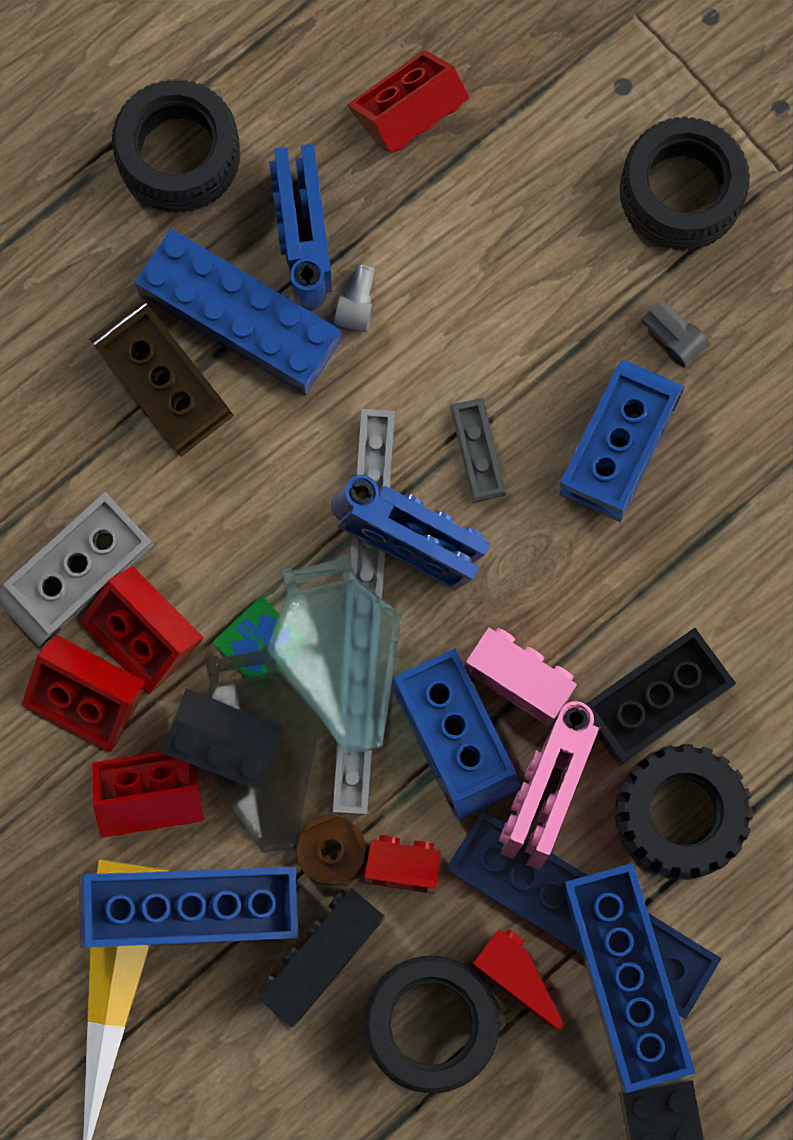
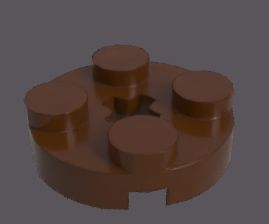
(313, 840)

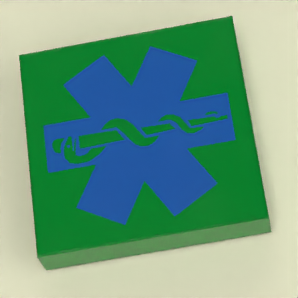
(249, 634)

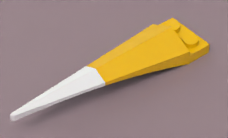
(112, 989)

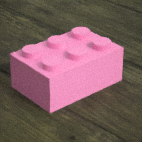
(520, 676)

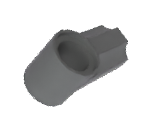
(681, 340)

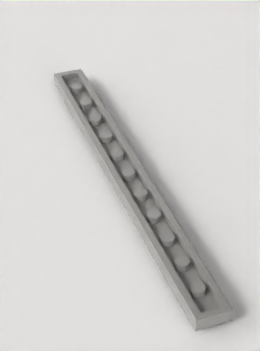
(368, 564)

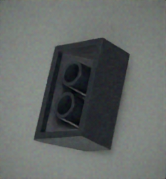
(222, 740)

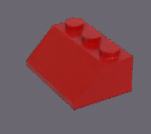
(409, 101)
(140, 628)
(82, 692)
(145, 794)

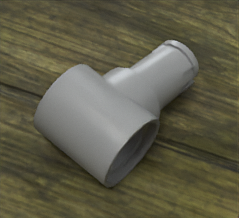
(355, 308)

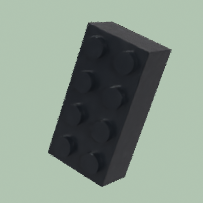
(658, 696)
(321, 957)
(662, 1112)

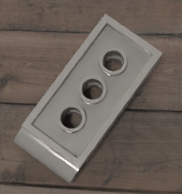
(25, 592)

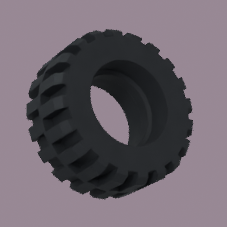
(721, 784)

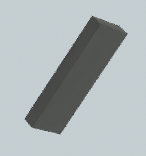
(478, 450)

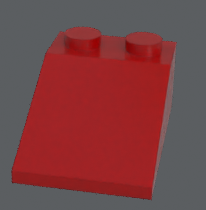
(403, 865)
(512, 970)

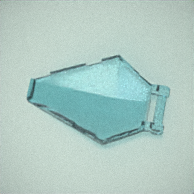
(339, 652)

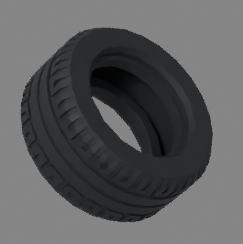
(176, 101)
(695, 140)
(483, 1031)

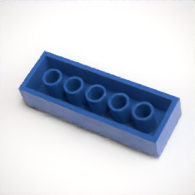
(238, 311)
(187, 906)
(628, 978)

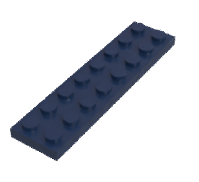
(542, 902)

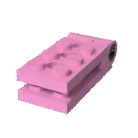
(567, 750)

